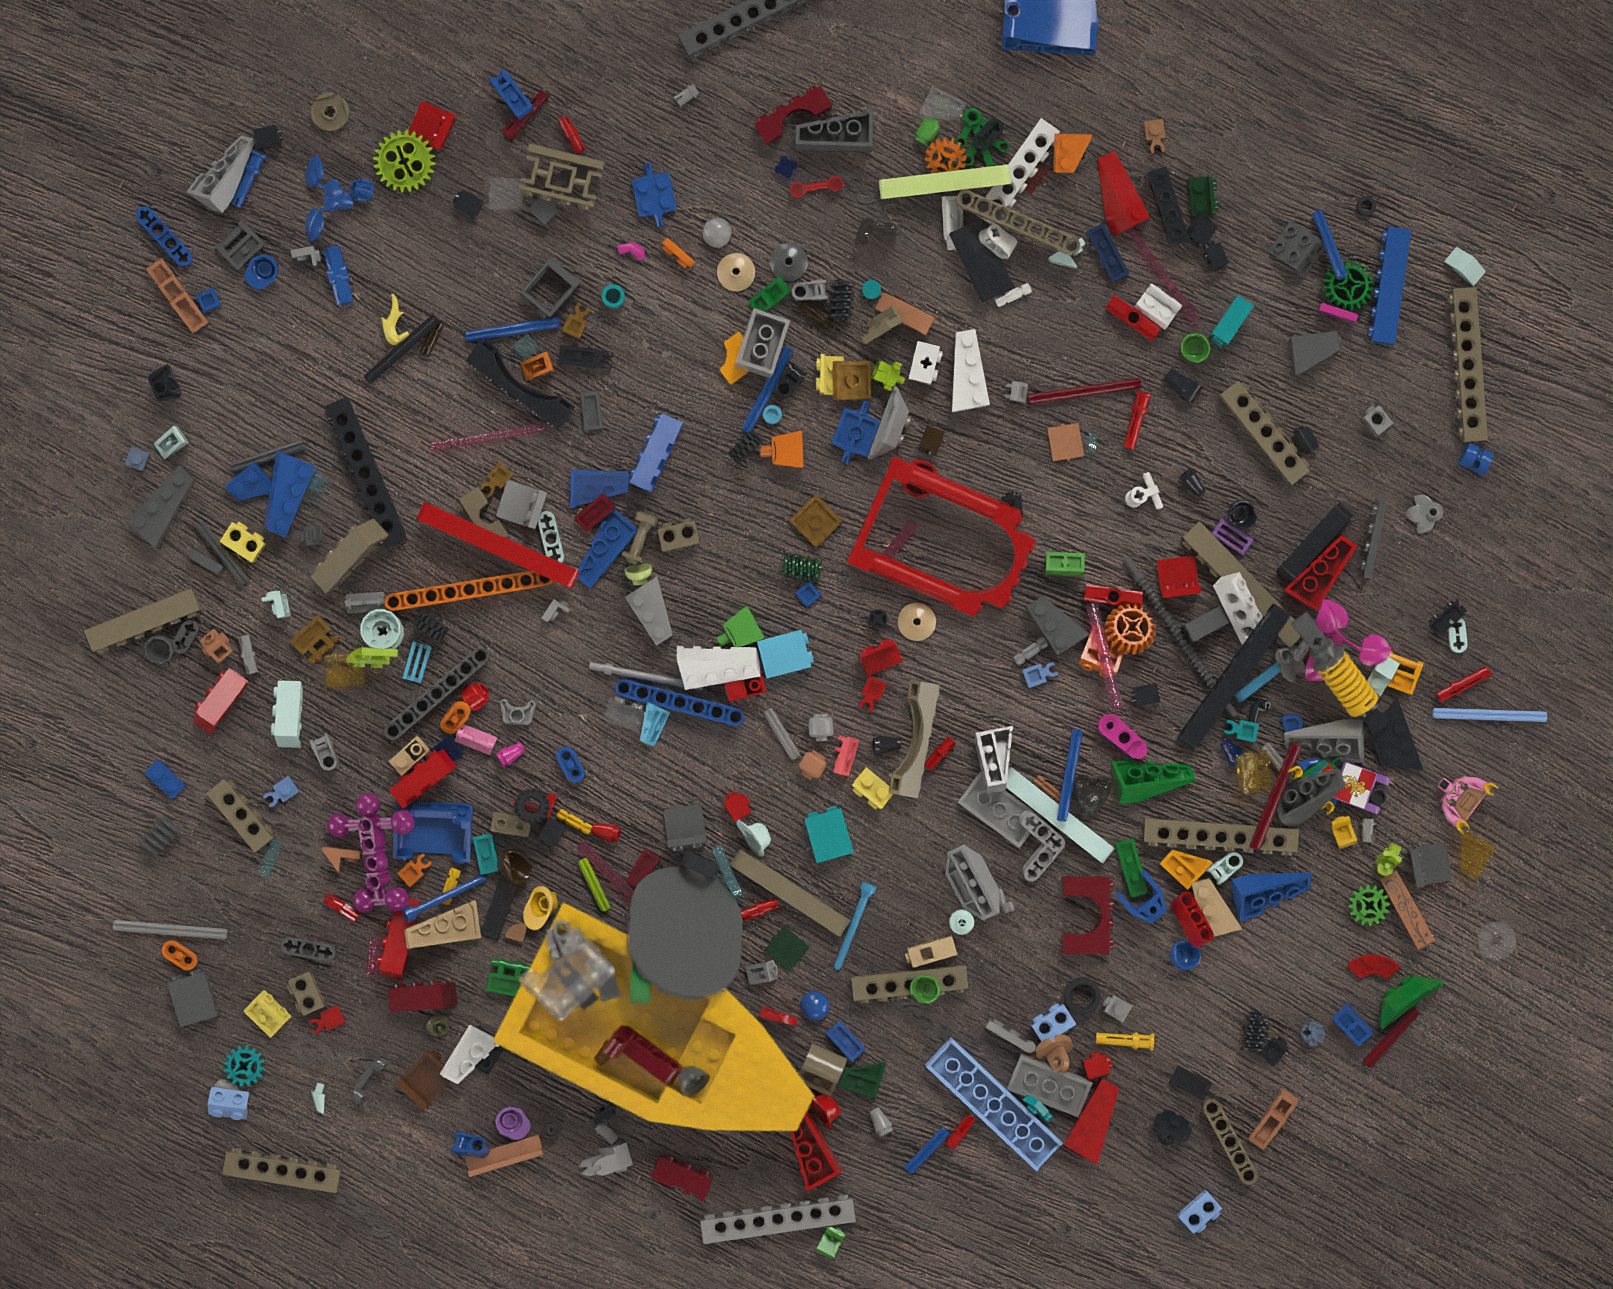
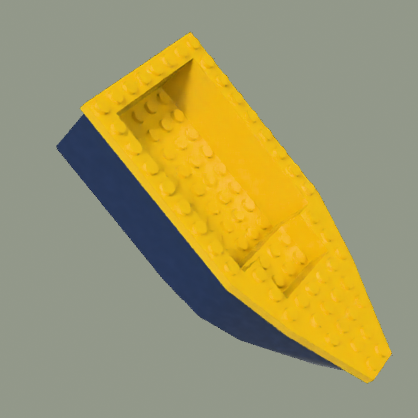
(749, 1075)

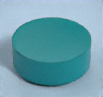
(871, 289)

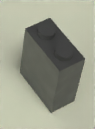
(193, 997)

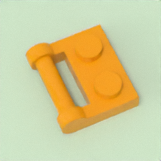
(1402, 680)

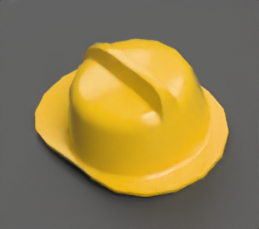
(539, 907)

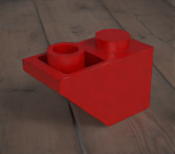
(745, 688)

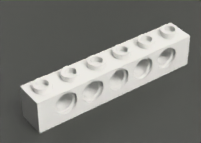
(1041, 130)

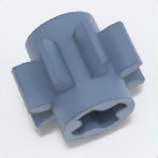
(1313, 1033)

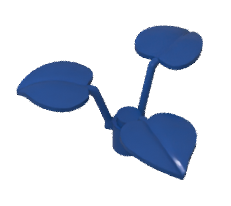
(334, 198)

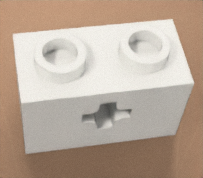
(923, 351)

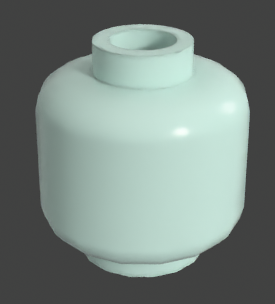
(961, 914)

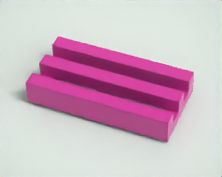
(1337, 312)

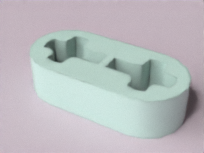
(1462, 636)

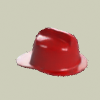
(825, 1109)

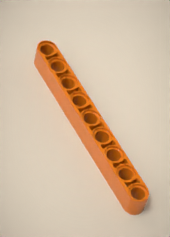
(460, 593)

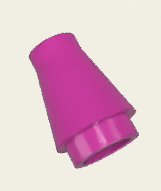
(509, 754)

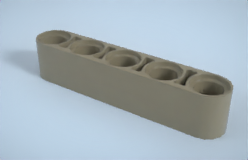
(1226, 1132)

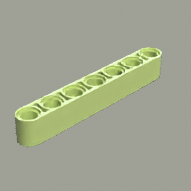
(944, 181)

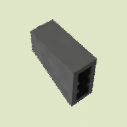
(1312, 349)
(1206, 623)

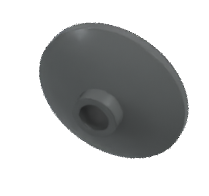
(788, 272)

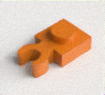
(412, 872)

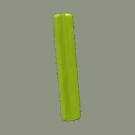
(594, 884)

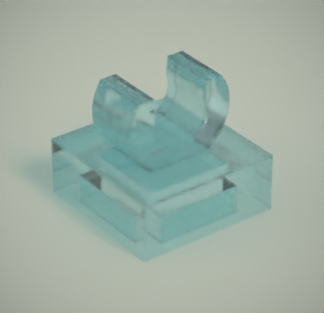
(316, 480)

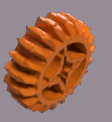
(1121, 616)

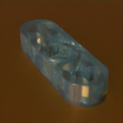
(727, 871)

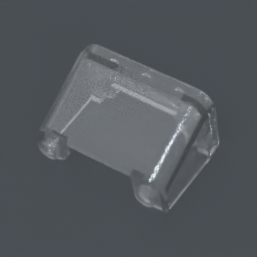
(571, 977)

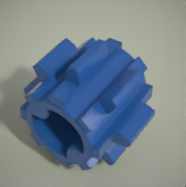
(361, 190)

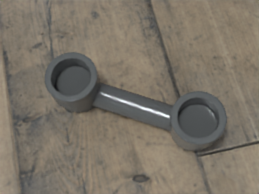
(377, 1066)

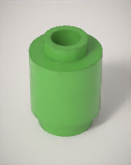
(927, 131)

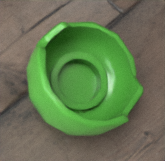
(1195, 347)
(925, 988)

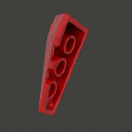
(1120, 199)

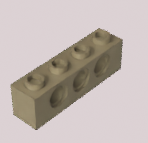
(218, 794)

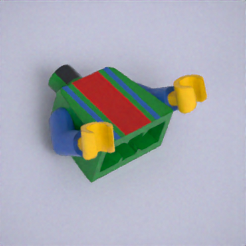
(1312, 767)

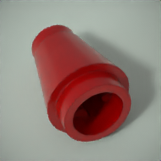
(608, 832)

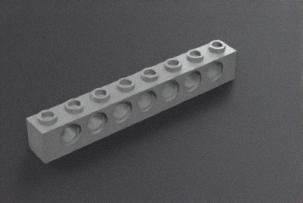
(711, 1234)

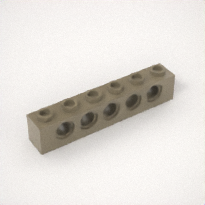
(1230, 398)
(860, 983)
(233, 1168)

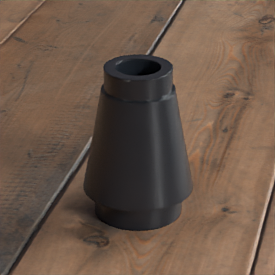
(1192, 482)
(885, 744)

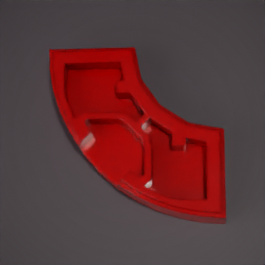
(1373, 964)

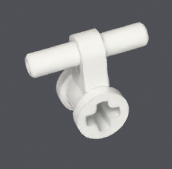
(1151, 491)

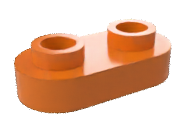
(671, 248)
(455, 715)
(180, 954)

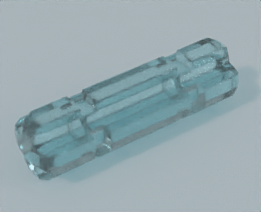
(270, 857)

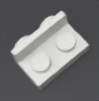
(1158, 306)

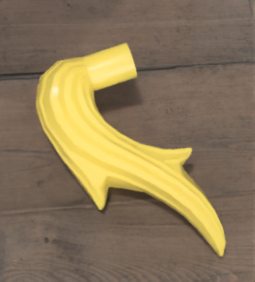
(389, 324)

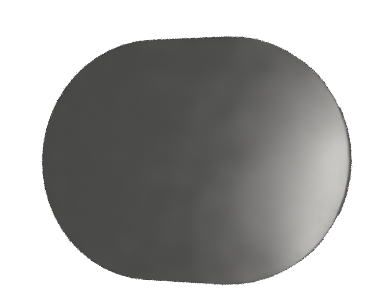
(684, 933)

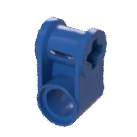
(466, 1145)

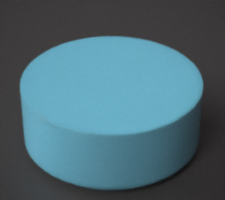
(772, 414)

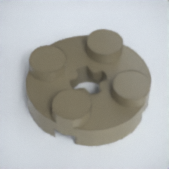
(324, 121)

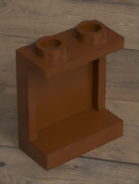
(423, 1079)

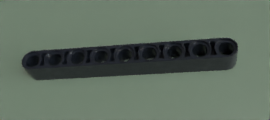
(1233, 676)

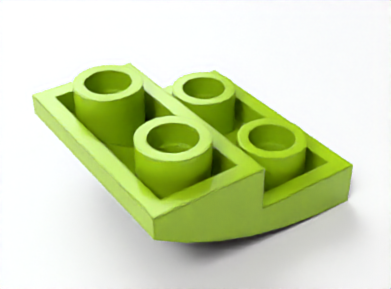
(375, 656)

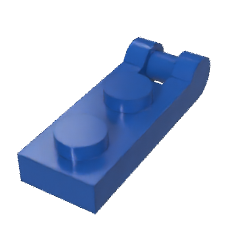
(512, 94)

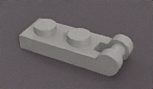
(1012, 1036)

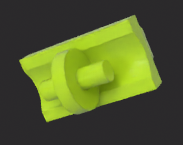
(1388, 860)

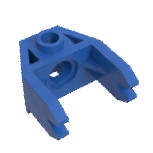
(1143, 910)

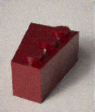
(422, 997)

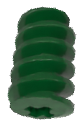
(802, 567)

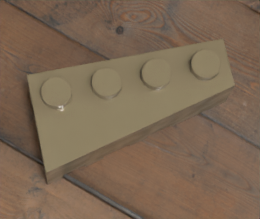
(348, 554)

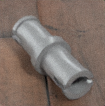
(247, 654)

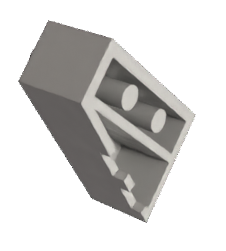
(994, 754)

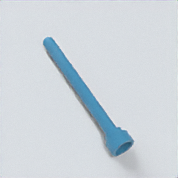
(866, 891)

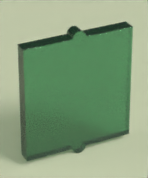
(786, 948)

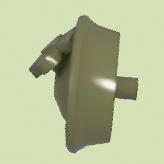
(438, 1025)

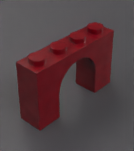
(1097, 940)

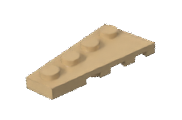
(448, 927)

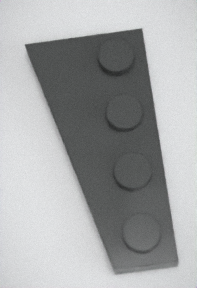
(1374, 532)

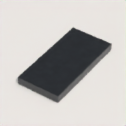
(981, 263)

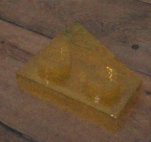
(1474, 854)

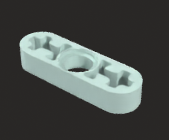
(543, 534)

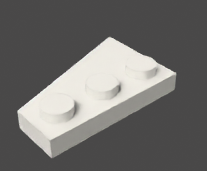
(469, 1051)

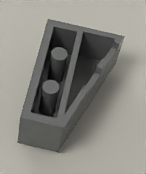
(1055, 626)

